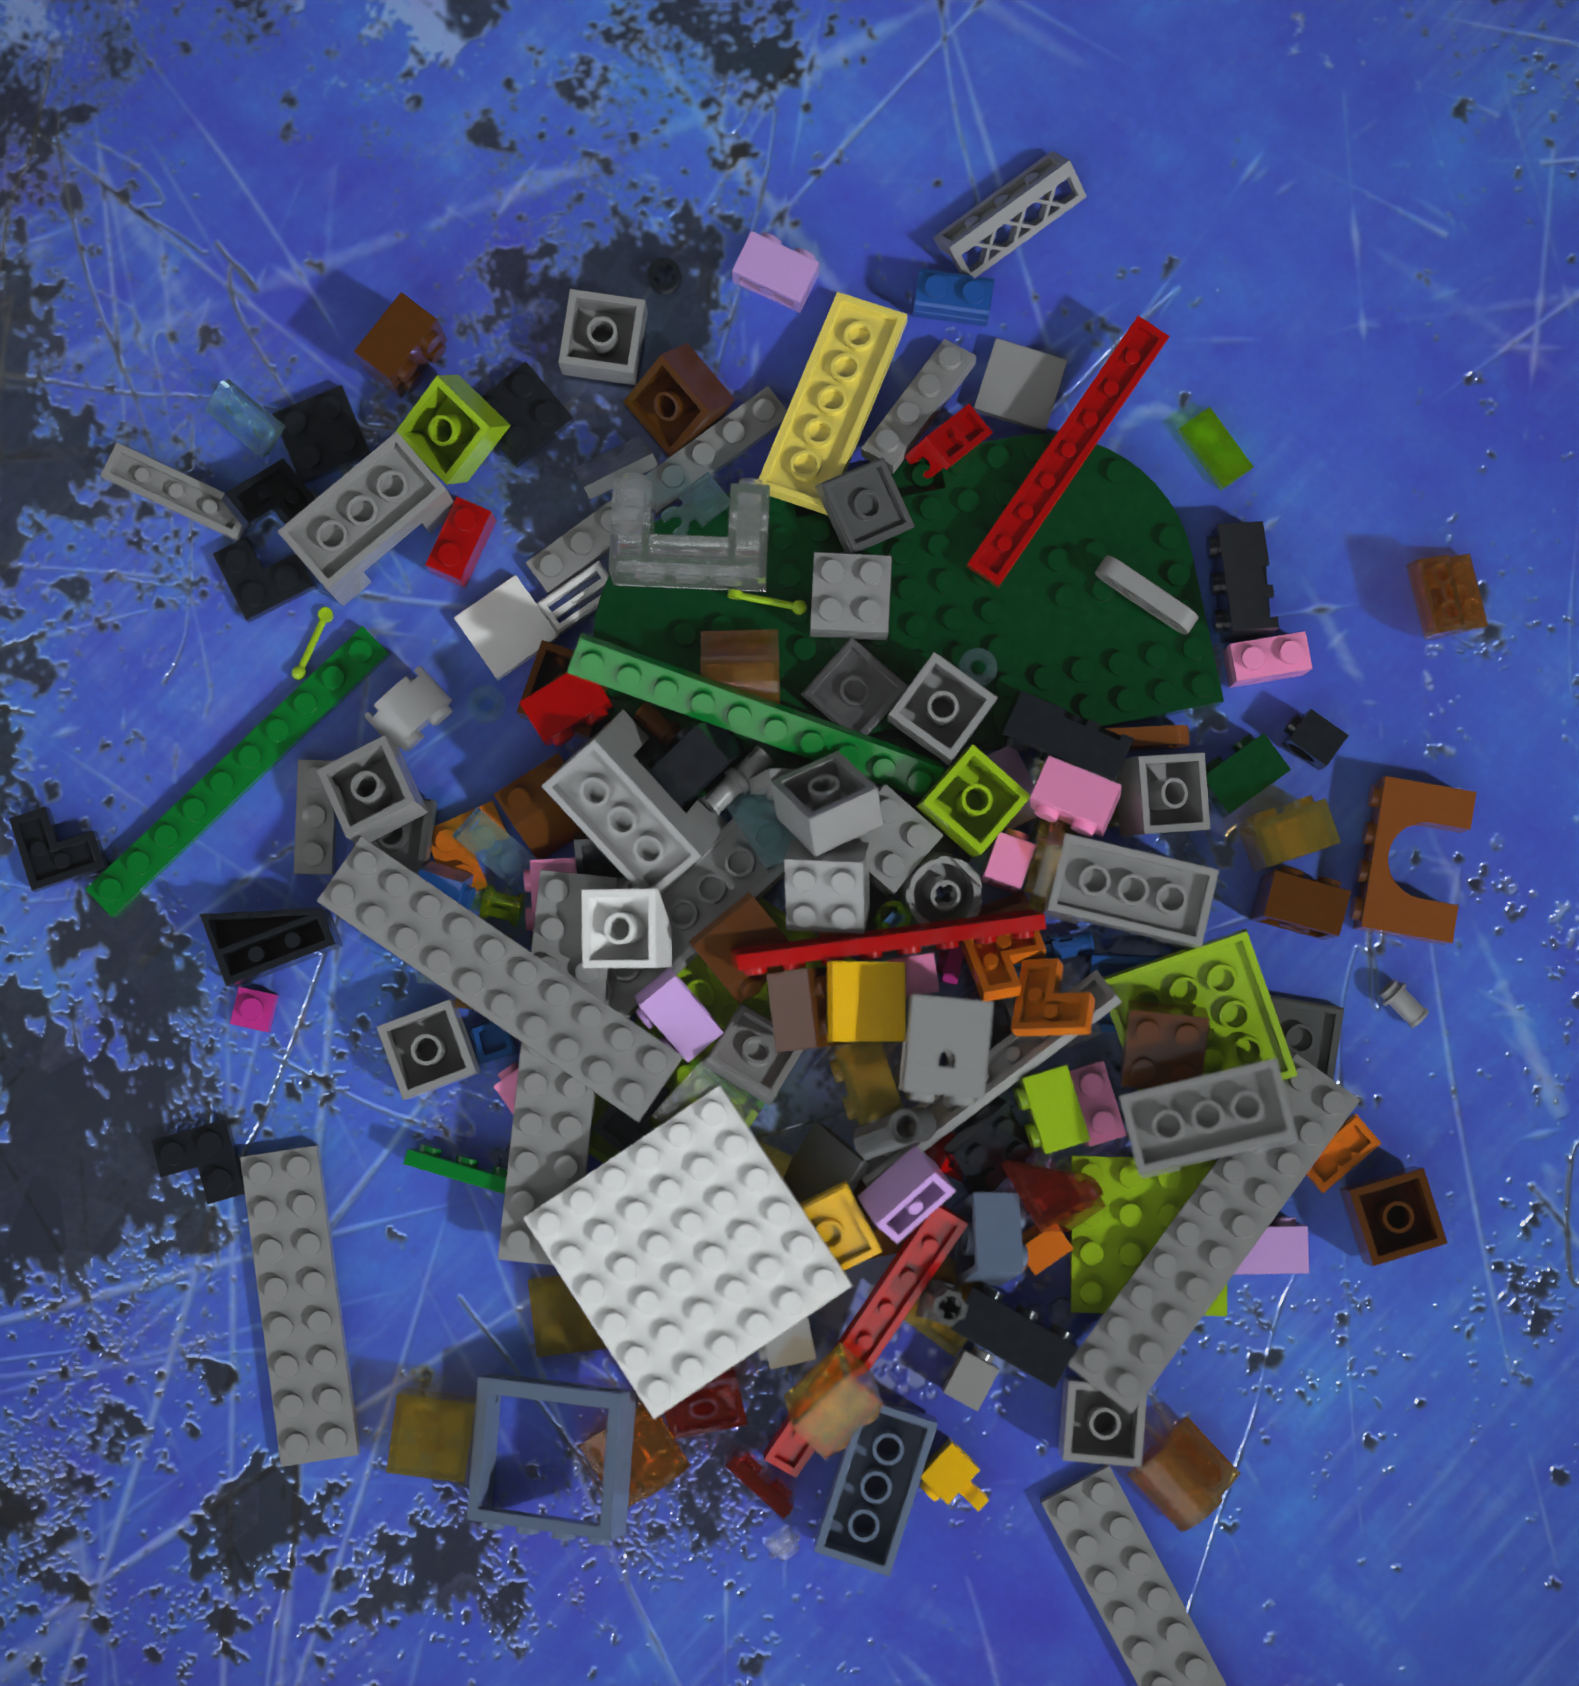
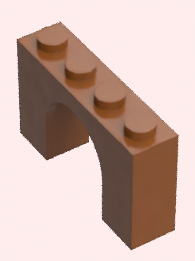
(1381, 903)

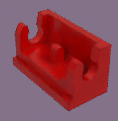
(950, 441)

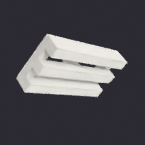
(565, 589)

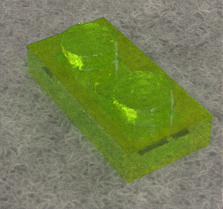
(1215, 449)

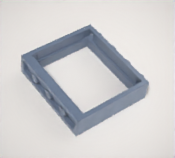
(617, 1463)

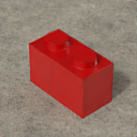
(461, 542)
(565, 707)

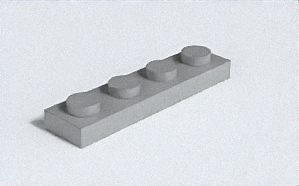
(919, 405)
(171, 490)

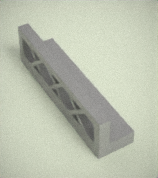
(1011, 203)

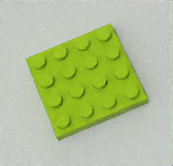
(1224, 981)
(1123, 1233)

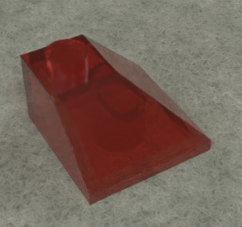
(1055, 1195)
(709, 1409)

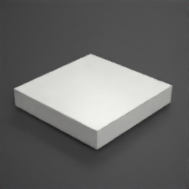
(506, 627)

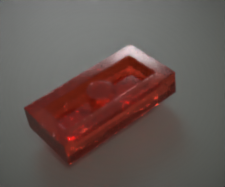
(773, 1493)

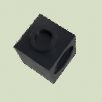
(1313, 738)

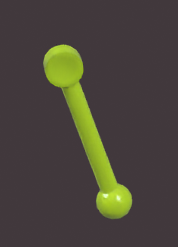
(798, 607)
(325, 616)

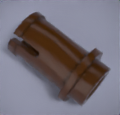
(657, 724)

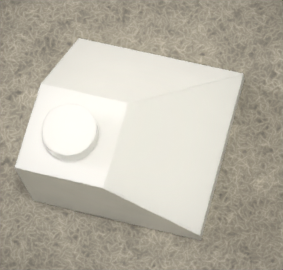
(625, 929)

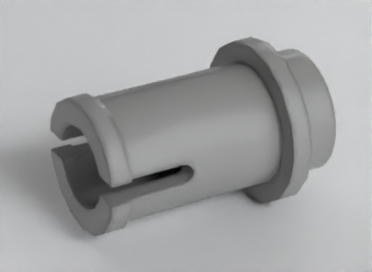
(1403, 1003)

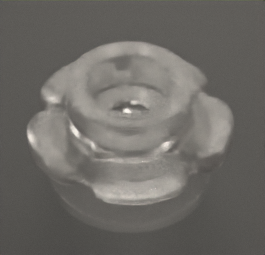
(783, 1543)

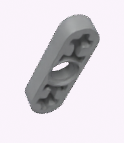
(1146, 595)

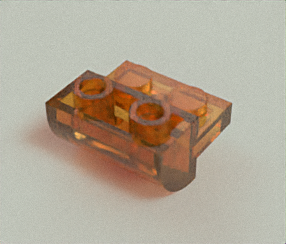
(1446, 595)
(743, 660)
(655, 1455)
(1184, 1475)

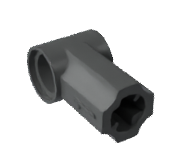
(893, 1132)
(941, 1302)

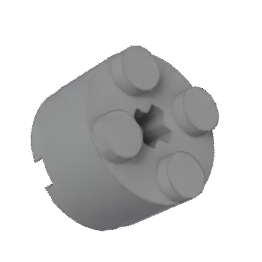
(409, 709)
(959, 883)

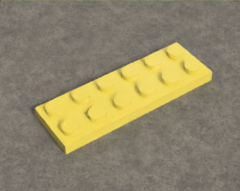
(832, 399)

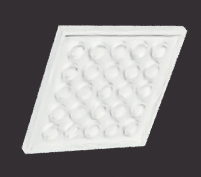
(687, 1251)

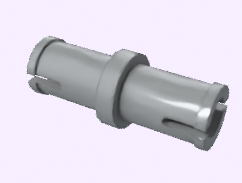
(736, 780)

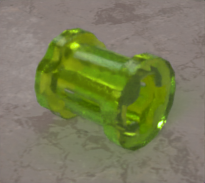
(502, 905)
(898, 910)

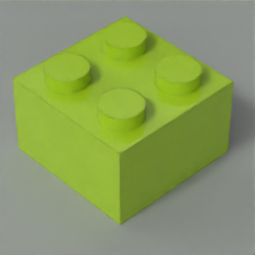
(452, 429)
(973, 801)
(1051, 1109)

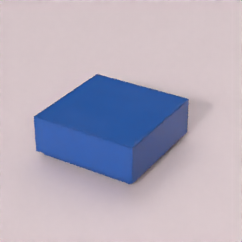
(492, 1042)

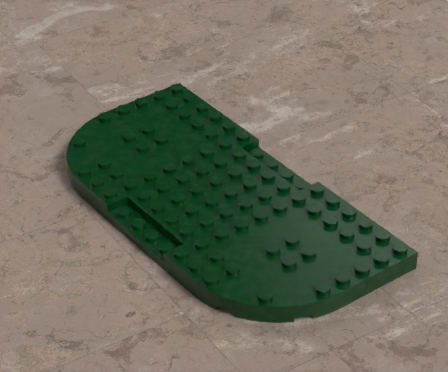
(1047, 623)

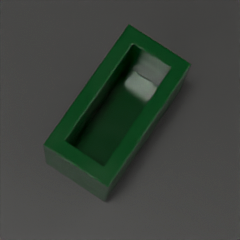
(1244, 773)

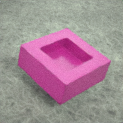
(949, 965)
(254, 1009)

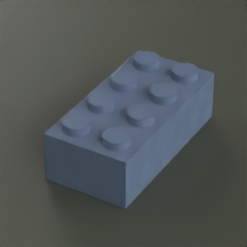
(876, 1488)

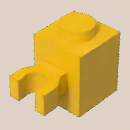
(950, 1473)

